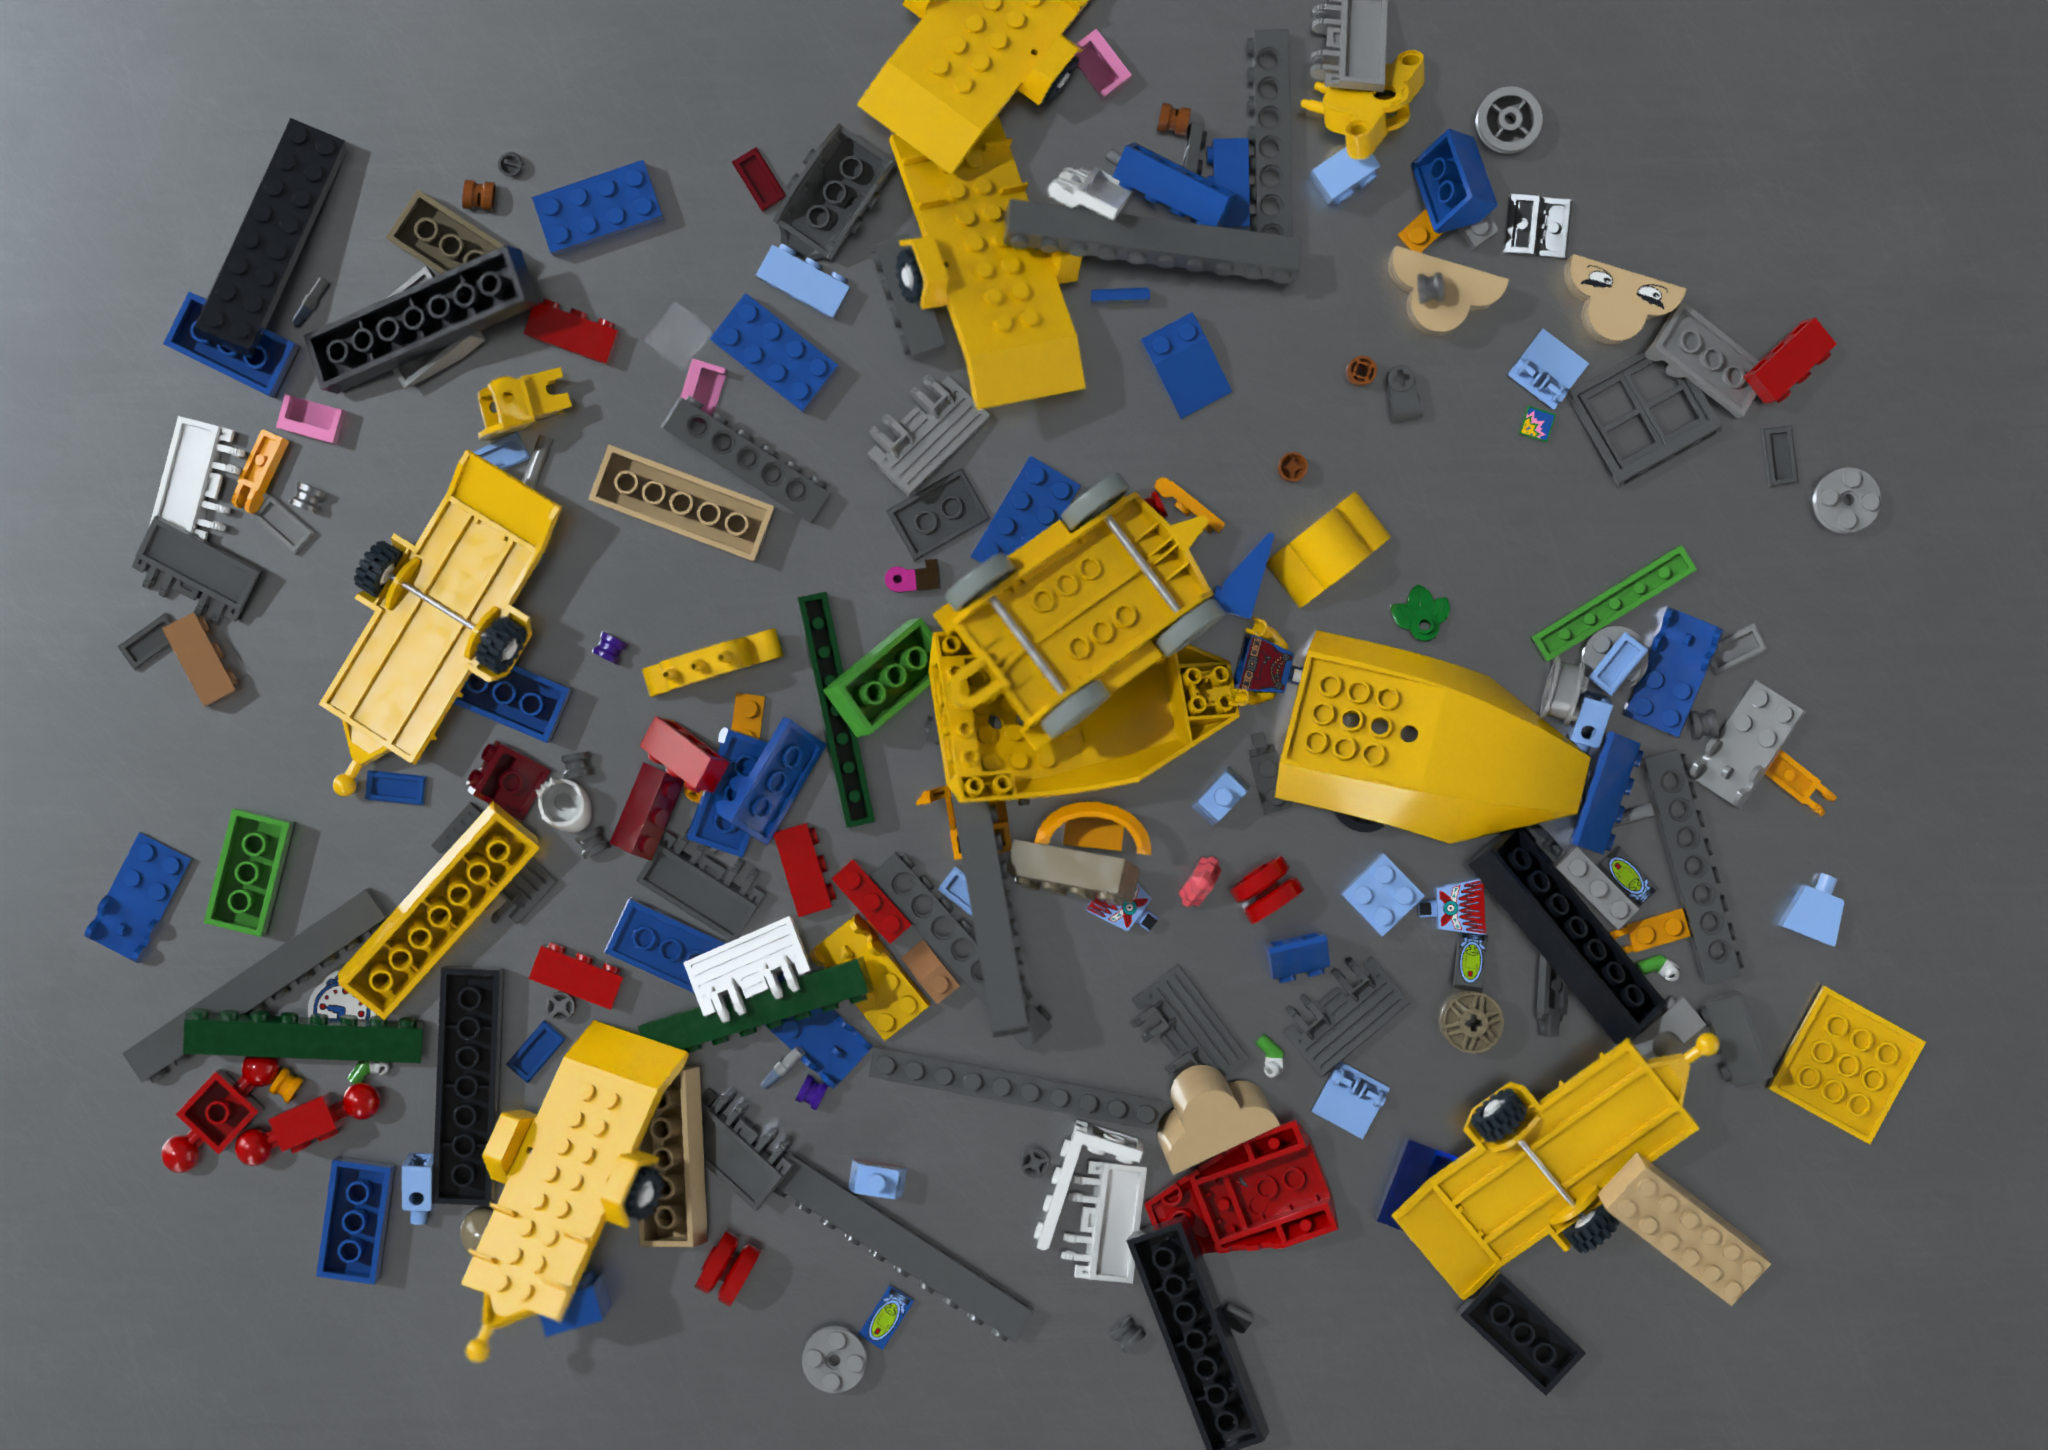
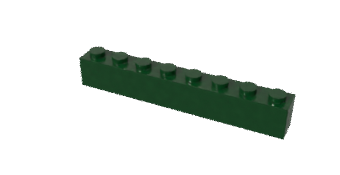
(840, 740)
(817, 990)
(302, 1036)

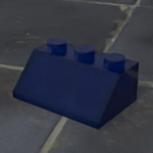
(1412, 1169)

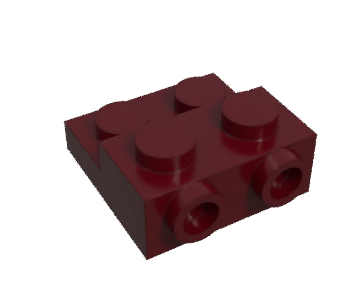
(507, 779)

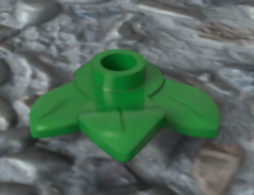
(1420, 609)

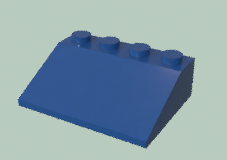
(1605, 792)

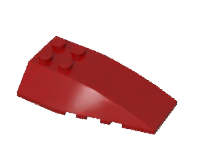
(1280, 1208)

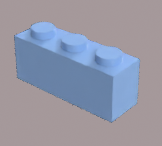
(804, 280)

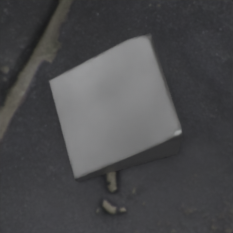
(1237, 1317)

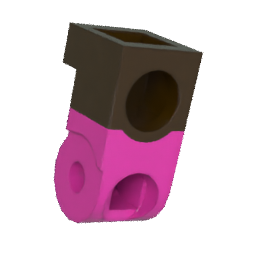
(909, 580)

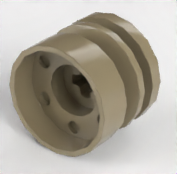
(1458, 1009)

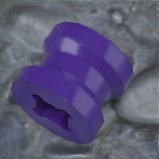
(610, 648)
(811, 1092)

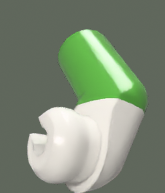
(1660, 965)
(1274, 1056)
(367, 1067)

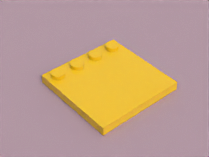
(1846, 1064)

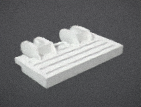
(1090, 188)
(190, 476)
(747, 965)
(1112, 1220)

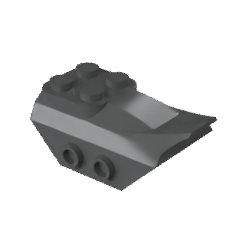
(831, 194)

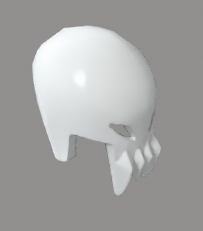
(564, 805)

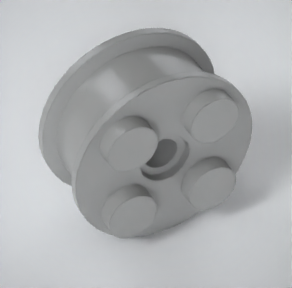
(1506, 137)
(1863, 496)
(1599, 645)
(1563, 691)
(830, 1376)

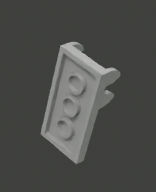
(1705, 357)
(1747, 744)

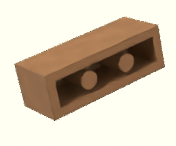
(200, 659)

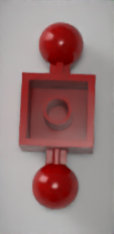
(219, 1112)
(309, 1120)

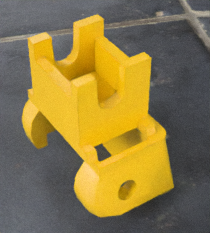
(519, 402)

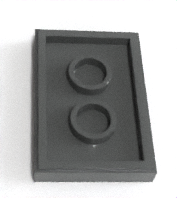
(938, 514)

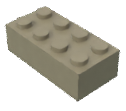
(438, 235)
(1072, 872)

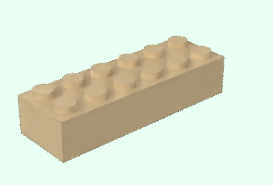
(682, 503)
(677, 1140)
(1684, 1229)

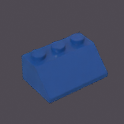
(1454, 182)

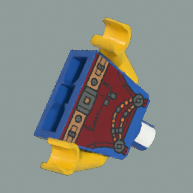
(1263, 666)

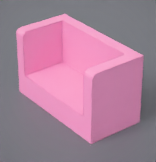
(1101, 65)
(705, 385)
(310, 419)

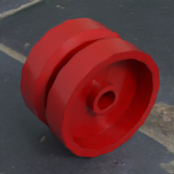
(1264, 885)
(727, 1268)

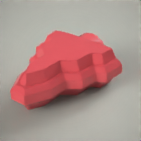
(1200, 881)

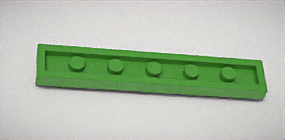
(1613, 603)

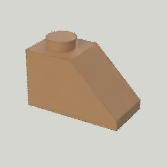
(930, 971)

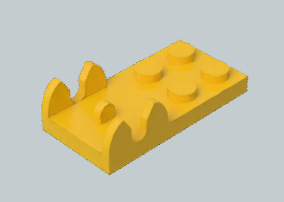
(894, 996)

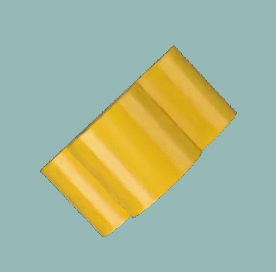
(1327, 550)

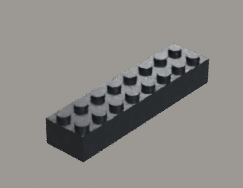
(270, 238)
(421, 319)
(1567, 934)
(466, 1083)
(1198, 1335)

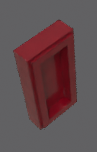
(759, 179)

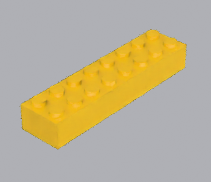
(438, 910)

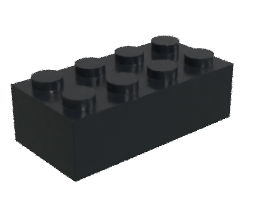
(1521, 1332)

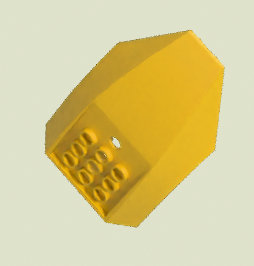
(1118, 744)
(1471, 772)

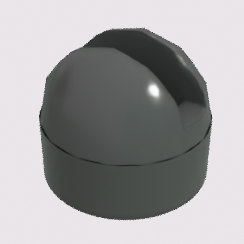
(507, 169)

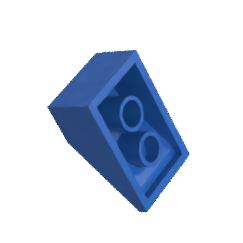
(1186, 365)
(1241, 586)
(1298, 955)

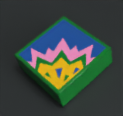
(1537, 424)

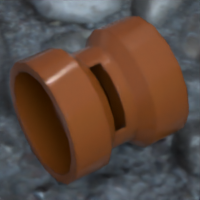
(1173, 119)
(471, 195)
(1360, 375)
(1295, 464)

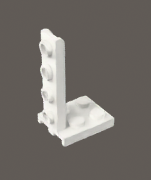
(1099, 1140)

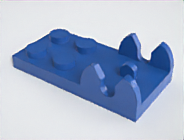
(1674, 672)
(773, 782)
(707, 825)
(138, 897)
(658, 943)
(828, 1040)

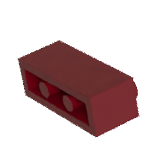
(647, 811)

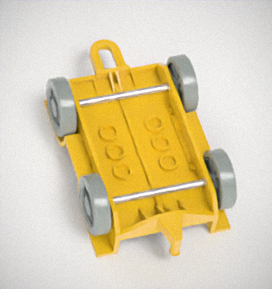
(1079, 609)

